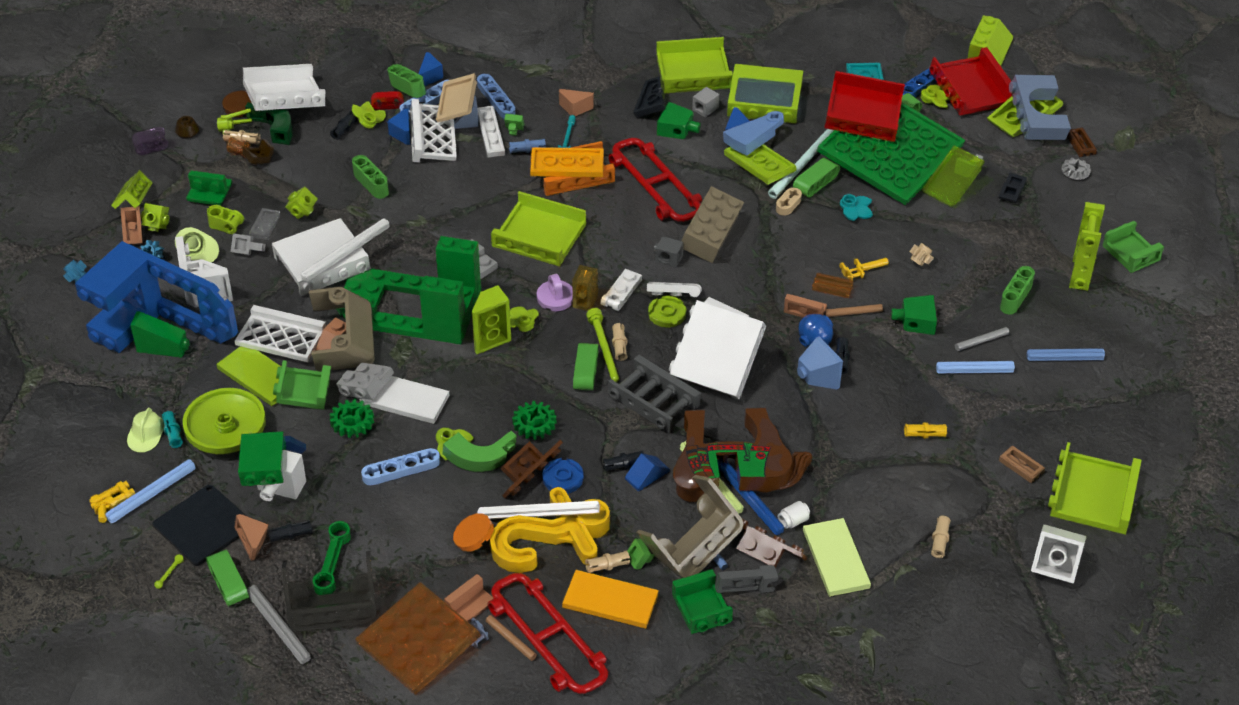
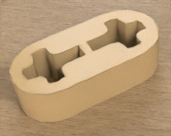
(791, 203)

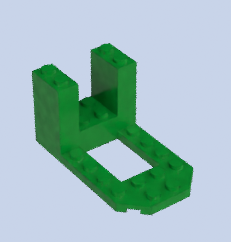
(444, 300)

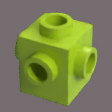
(301, 203)
(155, 217)

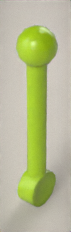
(159, 583)

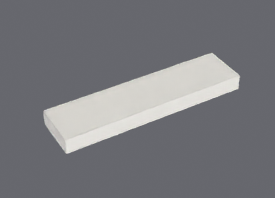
(490, 131)

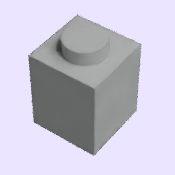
(705, 102)

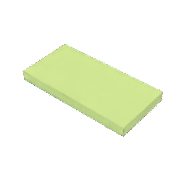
(836, 557)

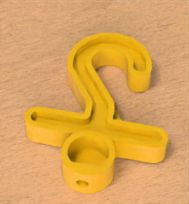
(572, 529)

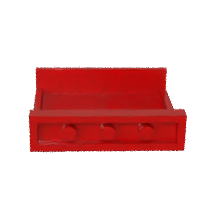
(973, 82)
(864, 106)

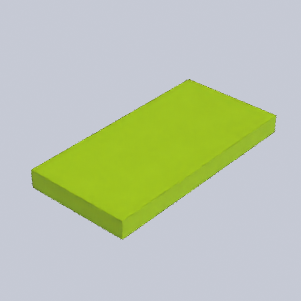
(762, 163)
(252, 371)

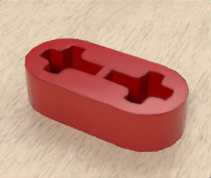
(387, 100)

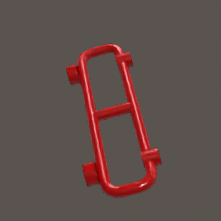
(664, 210)
(561, 678)

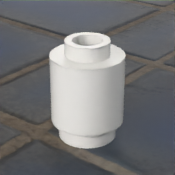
(794, 514)

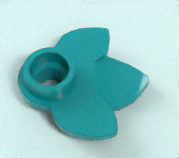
(856, 207)

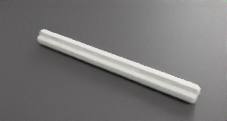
(345, 250)
(540, 510)

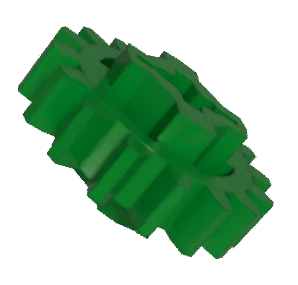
(351, 418)
(534, 420)

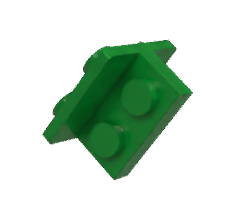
(208, 187)

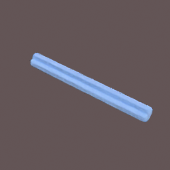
(150, 491)

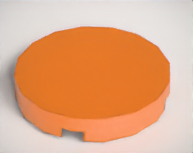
(473, 532)

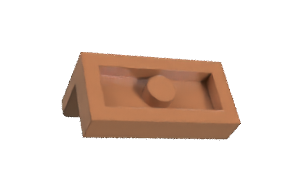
(801, 306)
(469, 598)

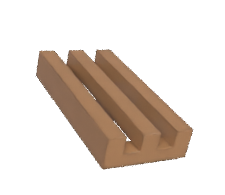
(1019, 466)

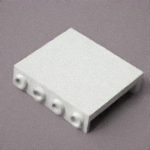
(282, 87)
(311, 246)
(717, 349)

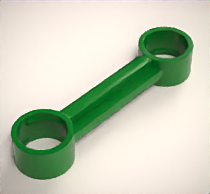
(331, 558)

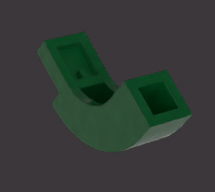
(280, 120)

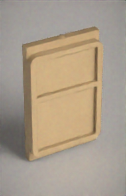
(456, 98)

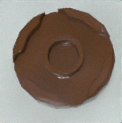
(235, 102)

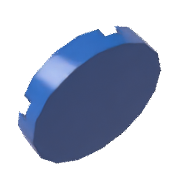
(563, 474)

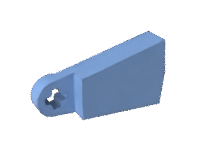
(753, 134)

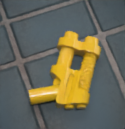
(105, 501)

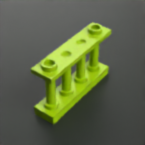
(1086, 246)

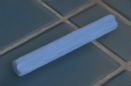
(1065, 354)

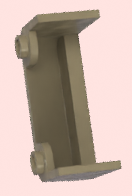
(358, 342)
(705, 539)

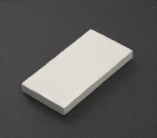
(410, 399)

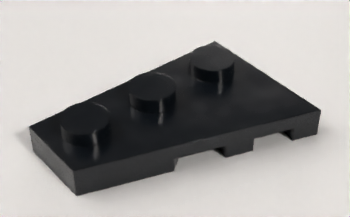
(651, 98)

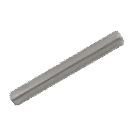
(278, 624)

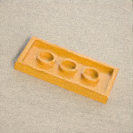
(567, 162)
(610, 599)

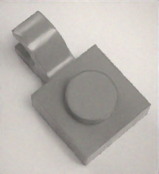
(244, 244)

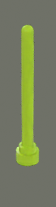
(595, 318)

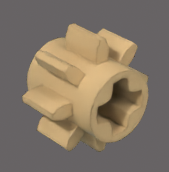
(921, 254)

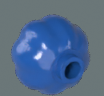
(814, 326)

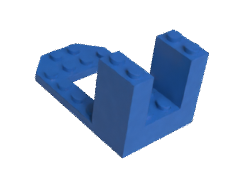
(129, 283)

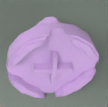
(555, 294)

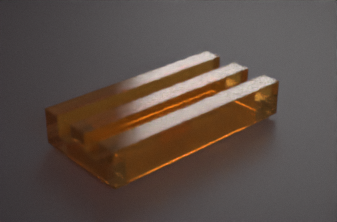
(832, 285)

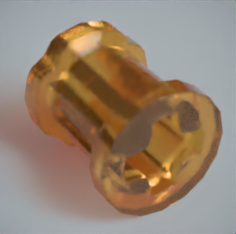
(237, 146)

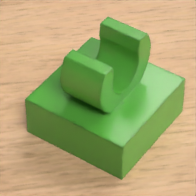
(514, 123)
(639, 554)

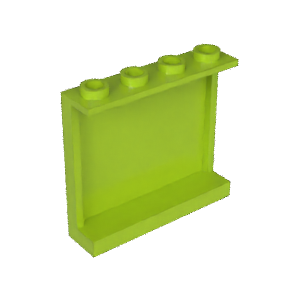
(693, 64)
(540, 229)
(1094, 491)

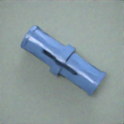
(526, 145)

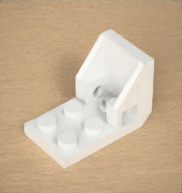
(203, 269)

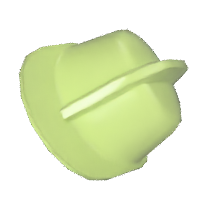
(200, 244)
(145, 431)

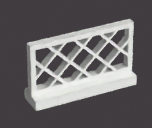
(419, 143)
(285, 324)

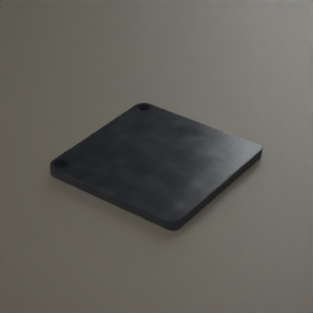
(200, 524)

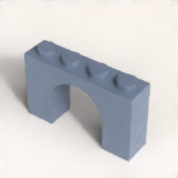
(1034, 123)

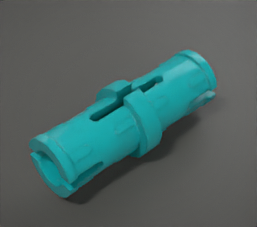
(172, 429)

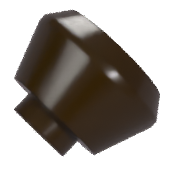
(186, 127)

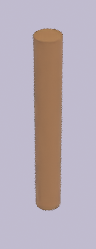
(853, 310)
(510, 637)

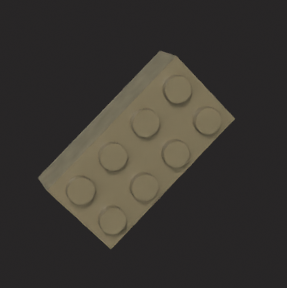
(711, 224)

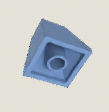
(820, 365)

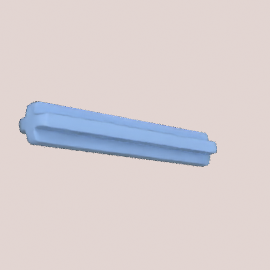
(975, 367)

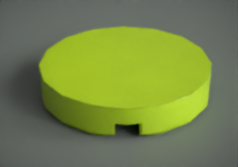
(667, 311)

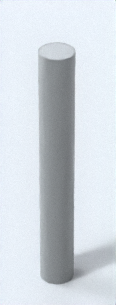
(982, 338)

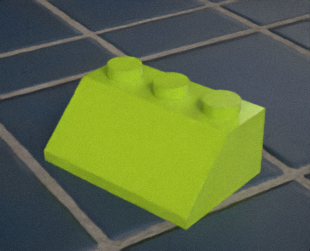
(994, 36)
(491, 320)

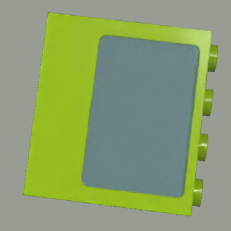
(765, 90)

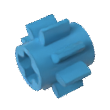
(153, 248)
(74, 270)

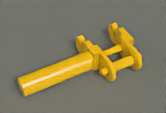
(862, 267)

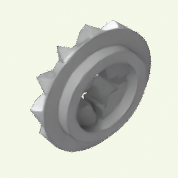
(1082, 172)

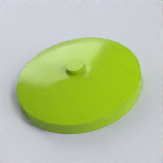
(220, 417)

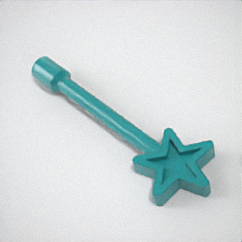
(571, 121)

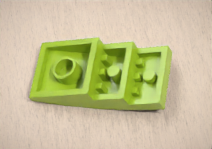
(1006, 115)

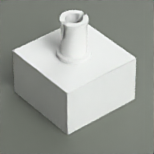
(293, 476)
(1058, 553)

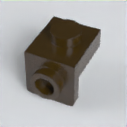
(261, 154)

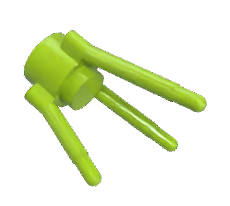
(225, 123)

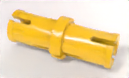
(925, 430)

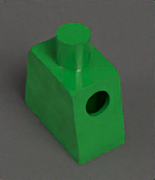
(676, 122)
(917, 314)

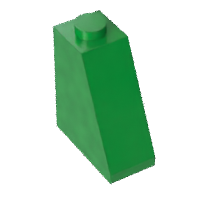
(157, 336)

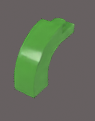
(478, 458)

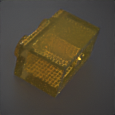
(585, 287)

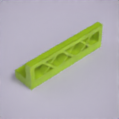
(133, 190)

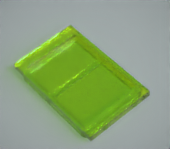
(953, 176)

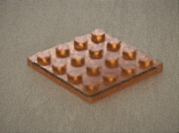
(417, 638)

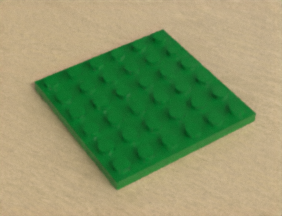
(897, 166)

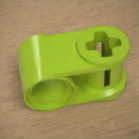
(223, 220)

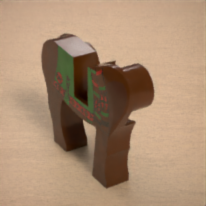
(759, 465)

